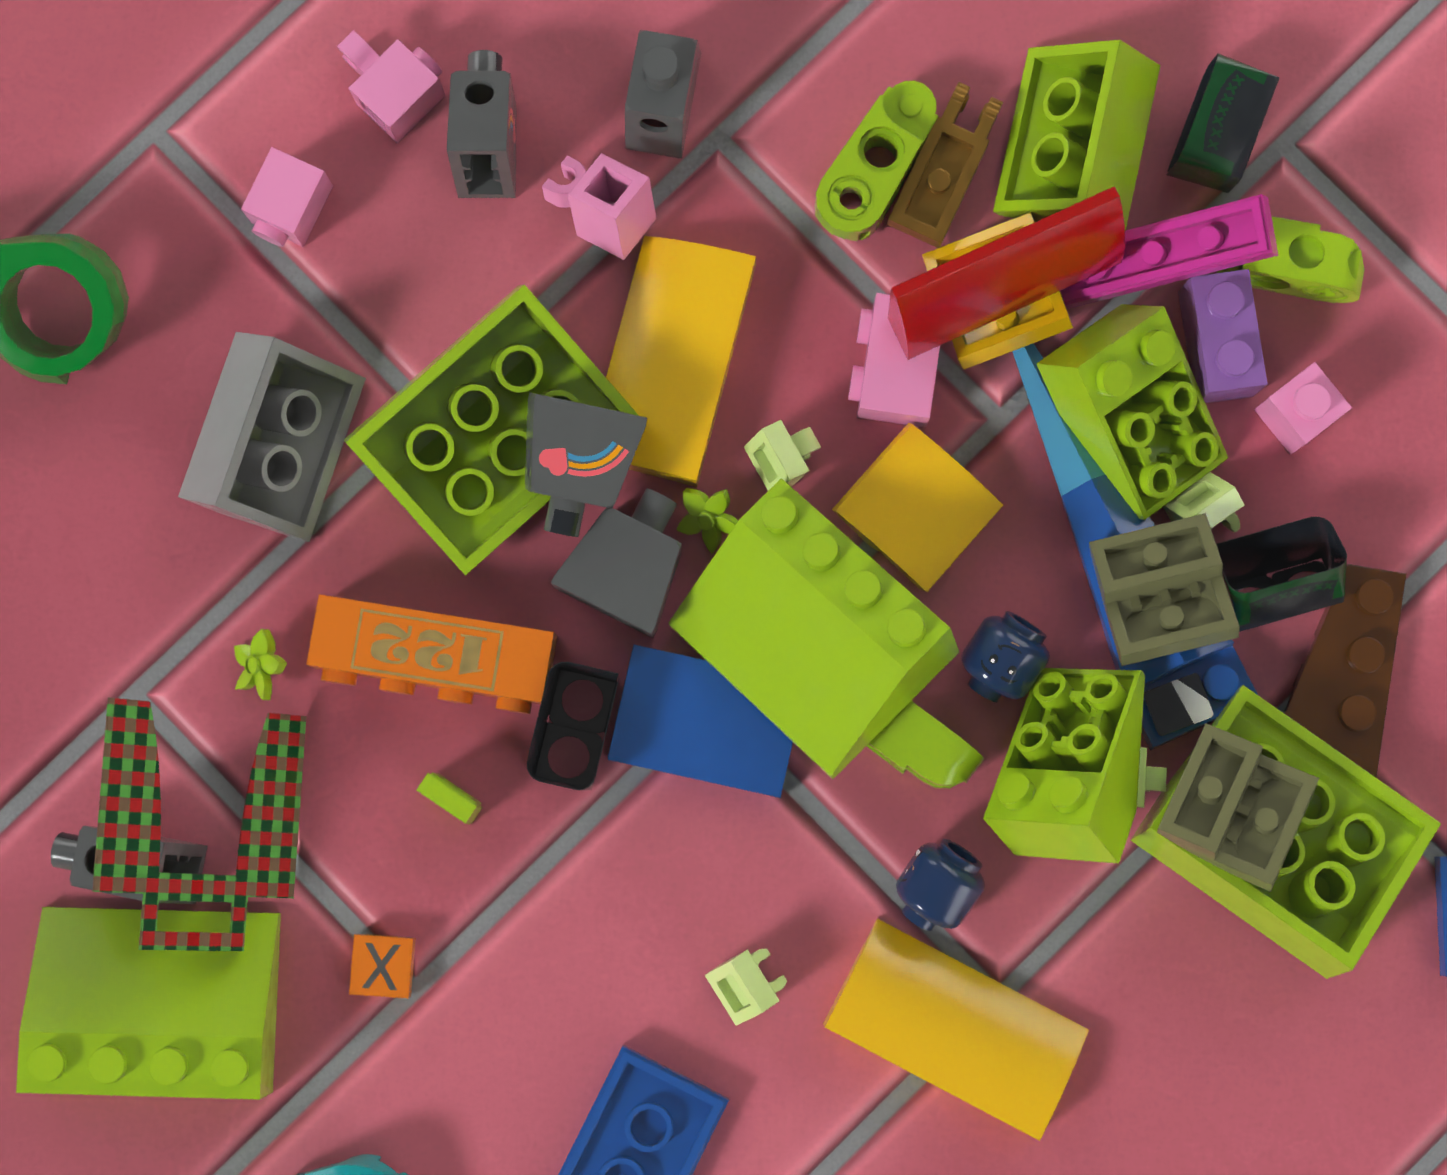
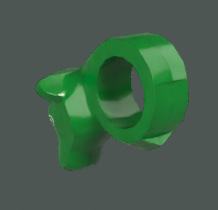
(96, 274)

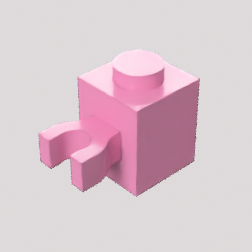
(393, 87)
(607, 203)

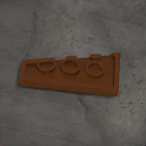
(1349, 667)

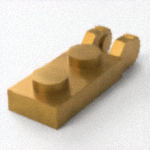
(943, 171)

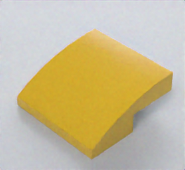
(1014, 330)
(917, 507)

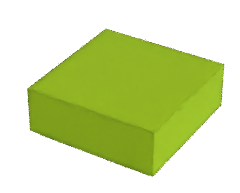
(450, 797)

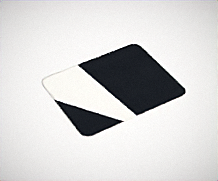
(1178, 704)

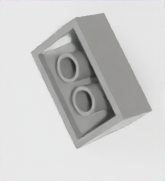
(272, 435)

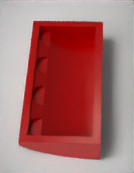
(1008, 273)

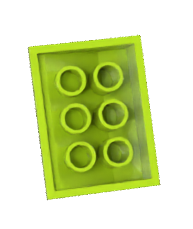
(459, 428)
(812, 629)
(1343, 863)
(149, 1019)

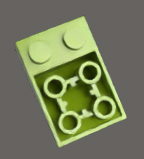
(1135, 405)
(1072, 767)

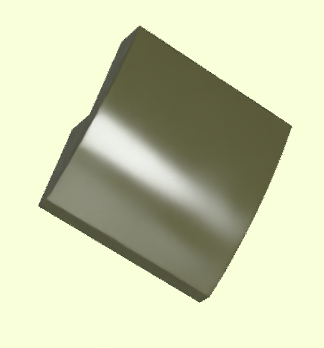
(1164, 589)
(1237, 807)

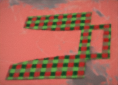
(131, 827)

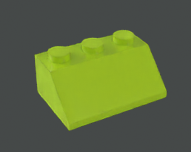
(1076, 127)

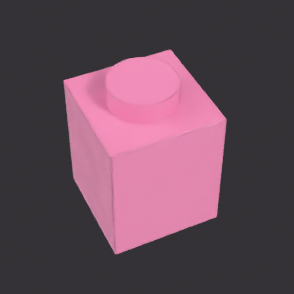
(286, 199)
(1303, 408)

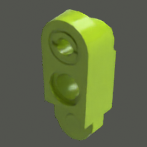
(897, 122)
(1309, 264)
(926, 749)

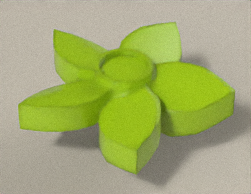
(707, 515)
(259, 663)

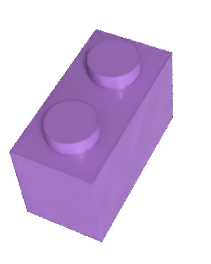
(1223, 335)

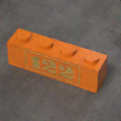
(430, 651)

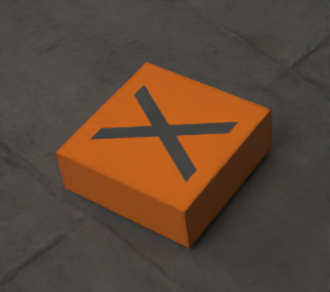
(382, 966)

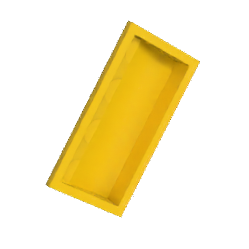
(679, 349)
(957, 1029)

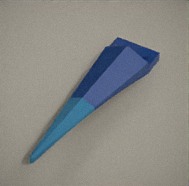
(1099, 512)

